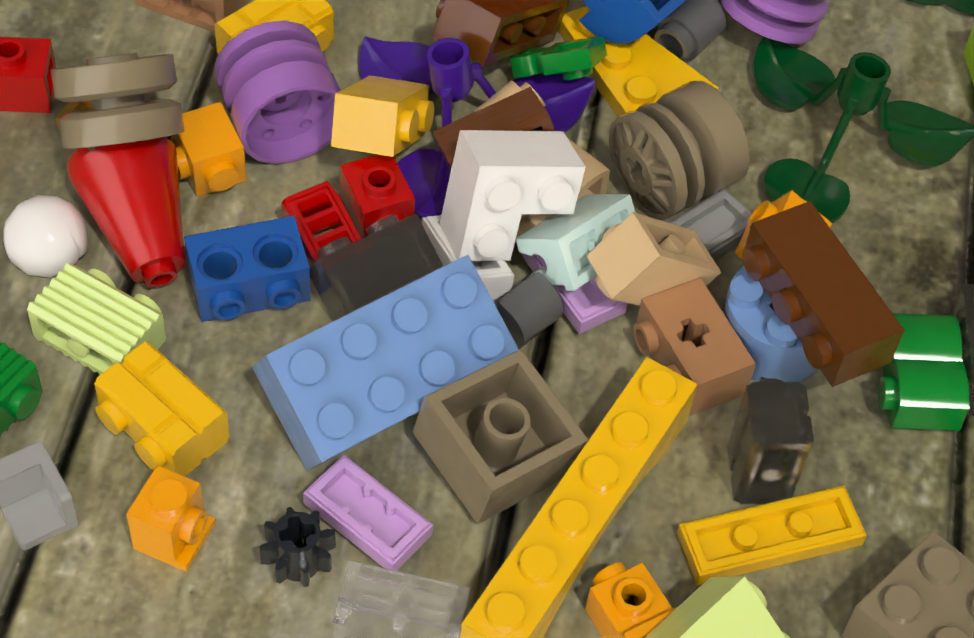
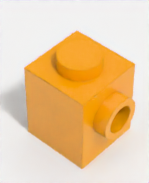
(209, 151)

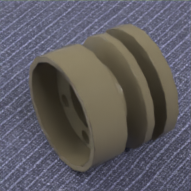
(679, 149)

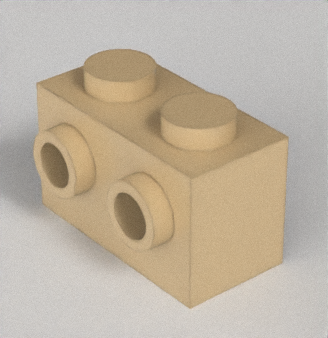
(647, 258)

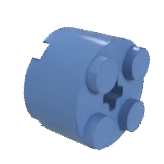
(766, 338)

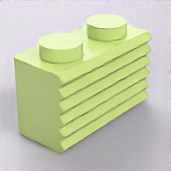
(93, 319)

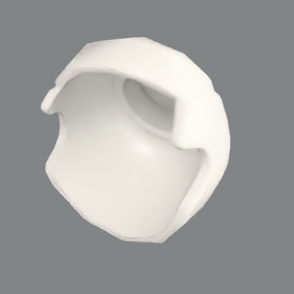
(45, 235)

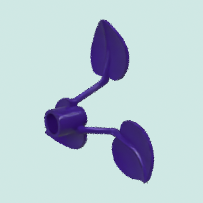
(451, 76)

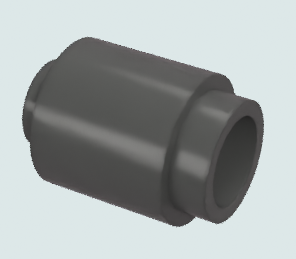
(691, 28)

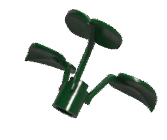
(795, 77)

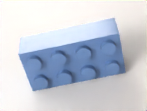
(383, 361)

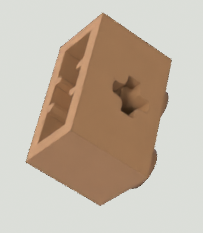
(695, 339)

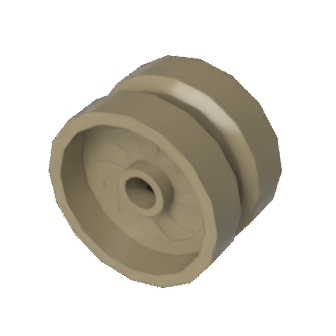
(118, 100)

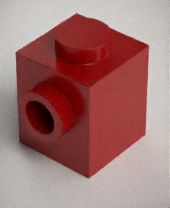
(26, 74)
(374, 190)

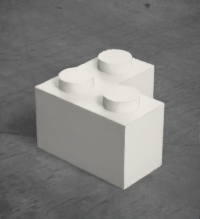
(498, 180)

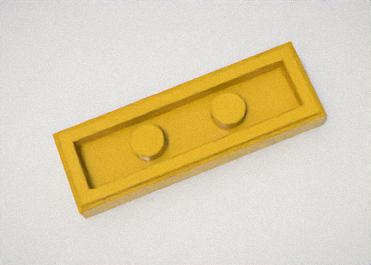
(771, 534)

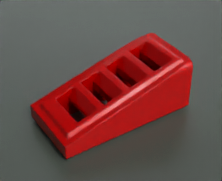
(316, 211)

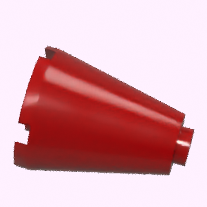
(136, 204)

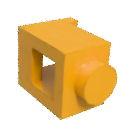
(170, 519)
(608, 599)

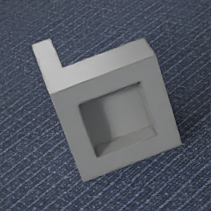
(34, 497)

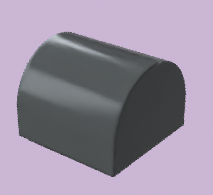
(530, 308)

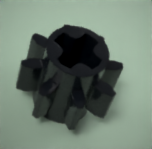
(302, 562)

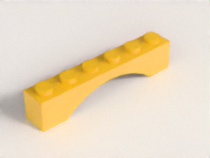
(575, 516)

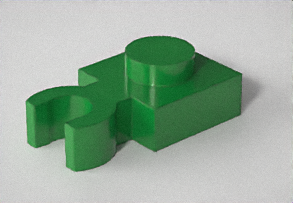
(570, 58)

